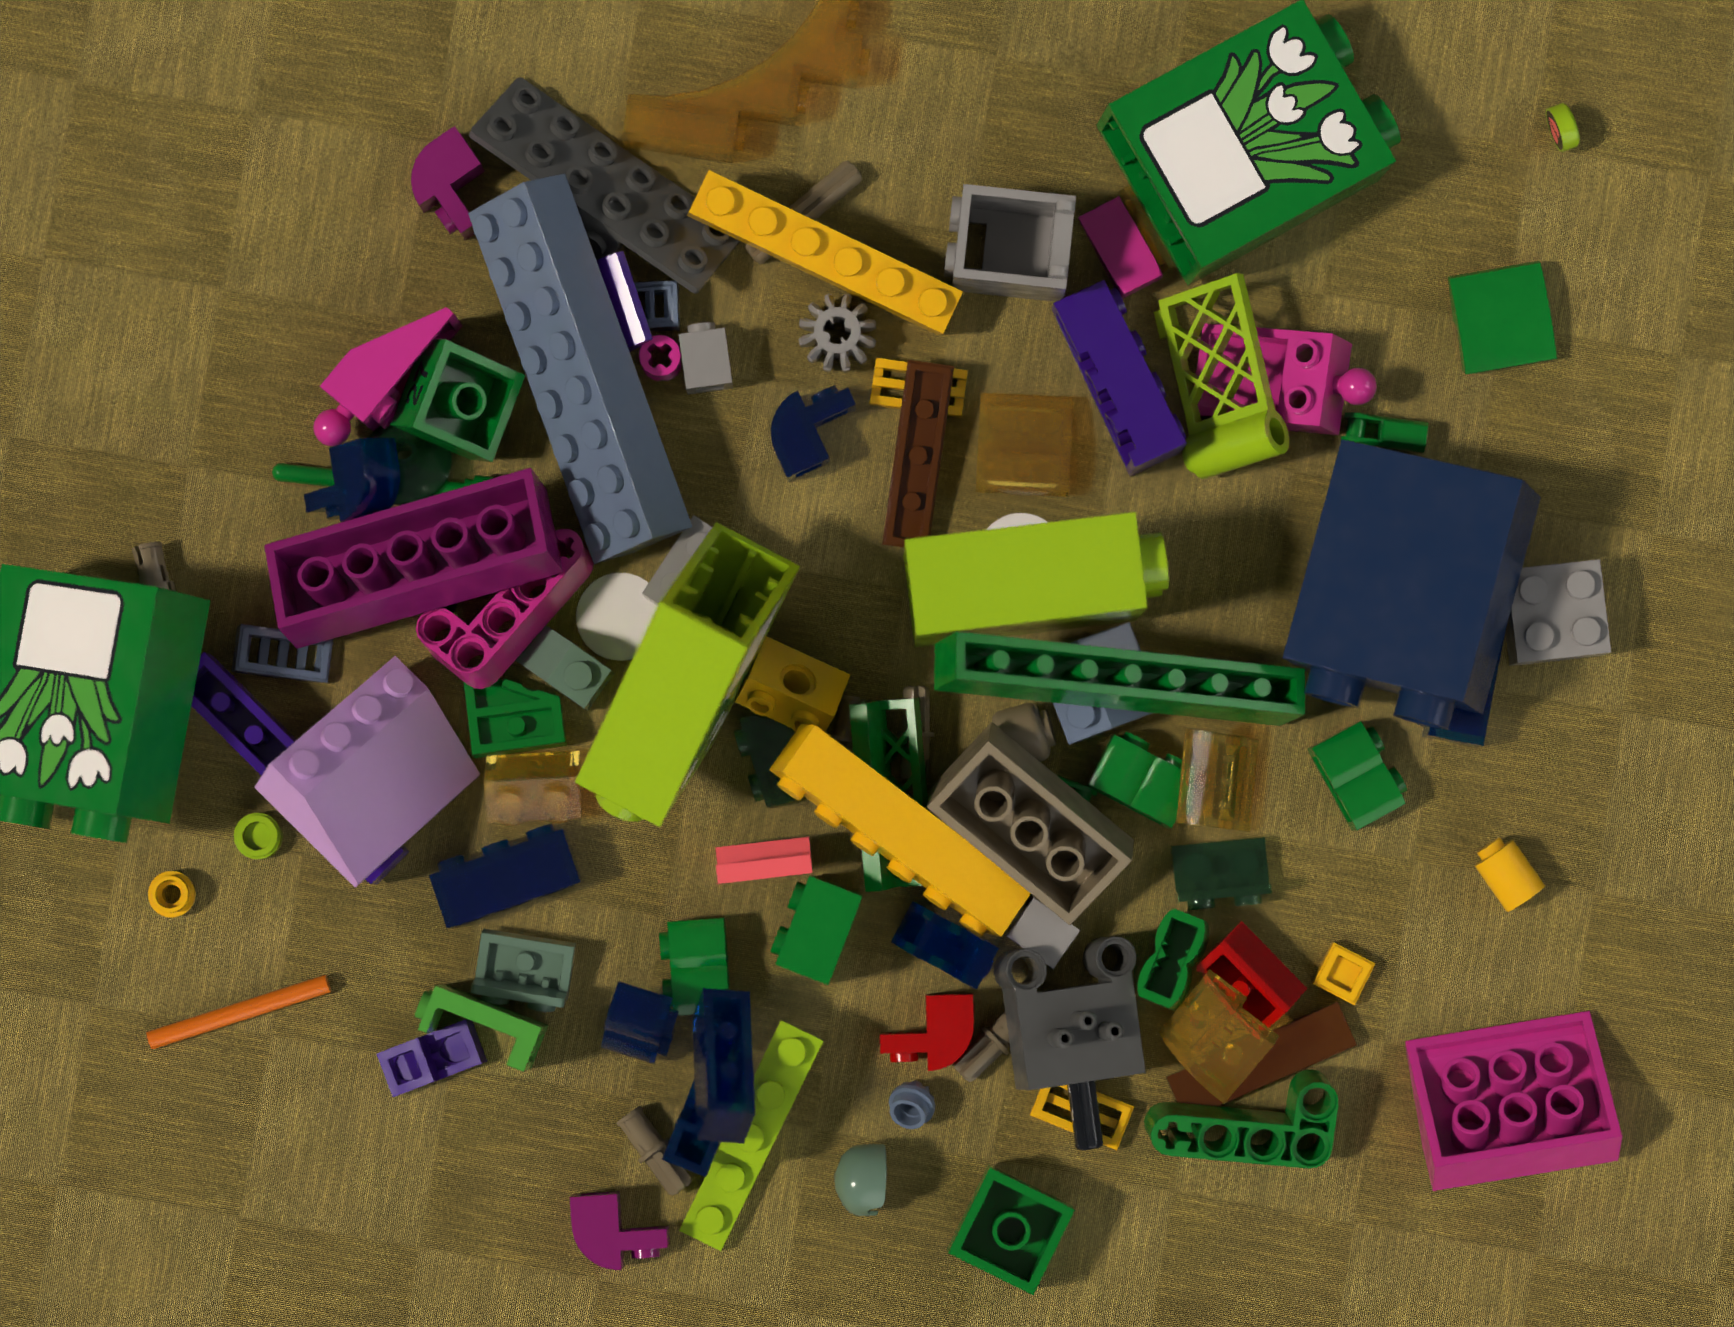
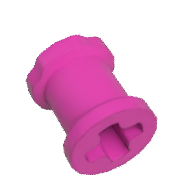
(660, 372)

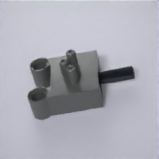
(1073, 1030)

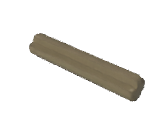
(820, 198)

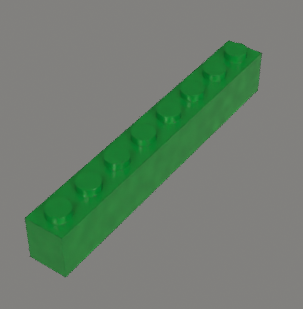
(1118, 679)

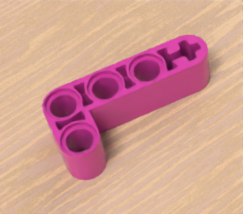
(530, 618)

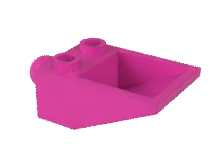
(1304, 372)
(375, 374)

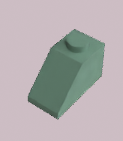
(566, 667)

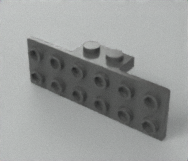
(614, 190)

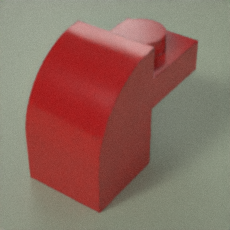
(946, 1035)

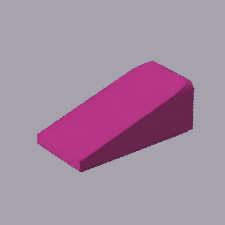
(1120, 247)

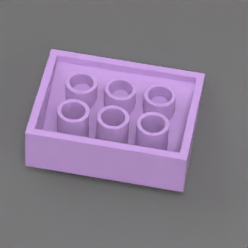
(370, 772)

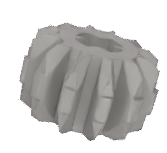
(852, 327)

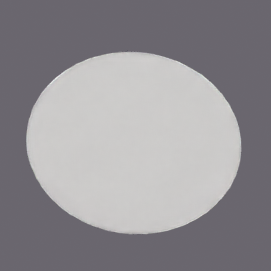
(614, 615)

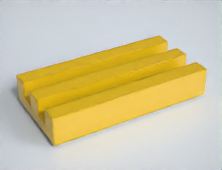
(900, 366)
(1119, 1125)

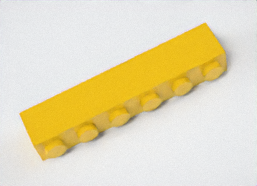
(824, 253)
(899, 830)

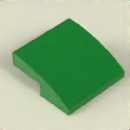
(1502, 317)

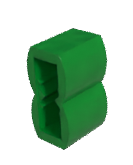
(1358, 775)
(1139, 779)
(1178, 947)
(696, 960)

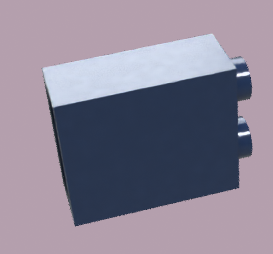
(1410, 582)

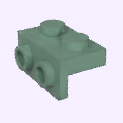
(523, 970)

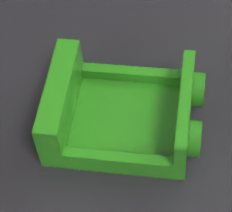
(526, 1030)

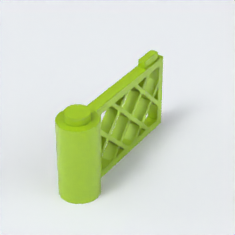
(1230, 437)

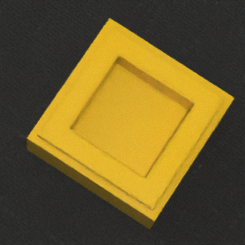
(1343, 973)

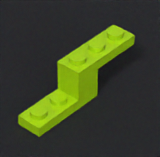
(738, 1164)

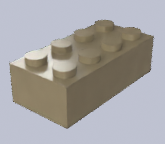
(1030, 823)

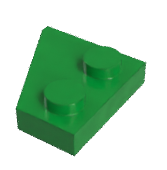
(513, 719)

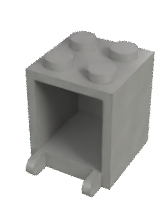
(1023, 245)

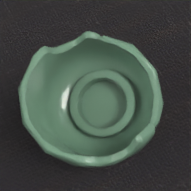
(862, 1179)

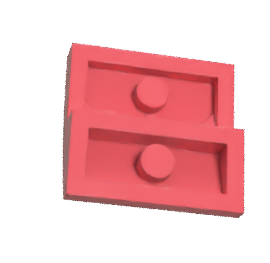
(763, 860)

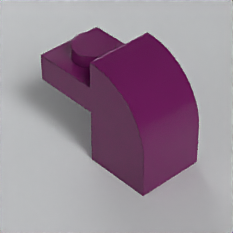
(439, 172)
(600, 1233)

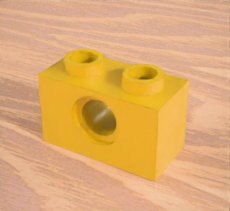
(792, 687)

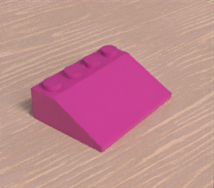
(1513, 1101)

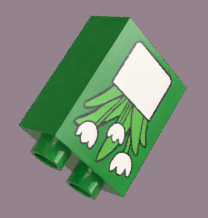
(1249, 139)
(93, 698)

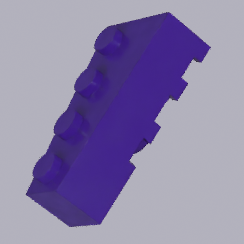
(1119, 378)

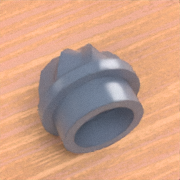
(911, 1105)

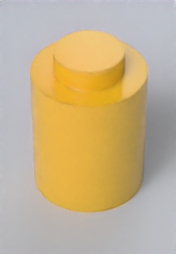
(1508, 873)

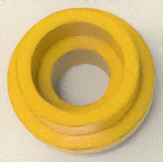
(157, 898)

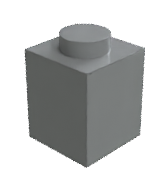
(705, 358)
(1042, 931)

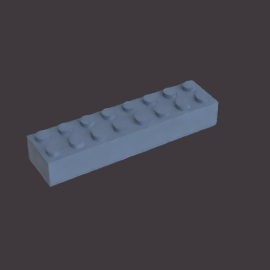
(579, 368)

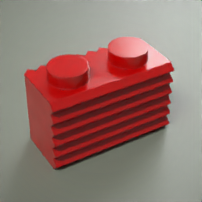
(1254, 972)

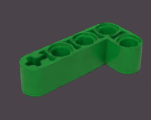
(1242, 1124)

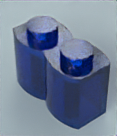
(639, 1023)

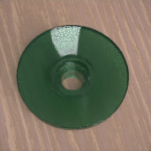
(423, 470)

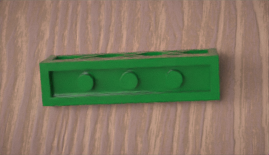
(871, 745)

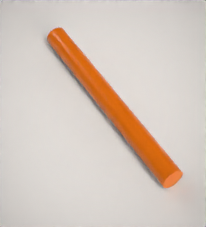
(238, 1012)

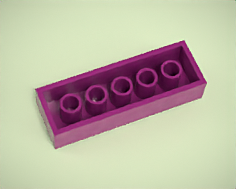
(413, 558)

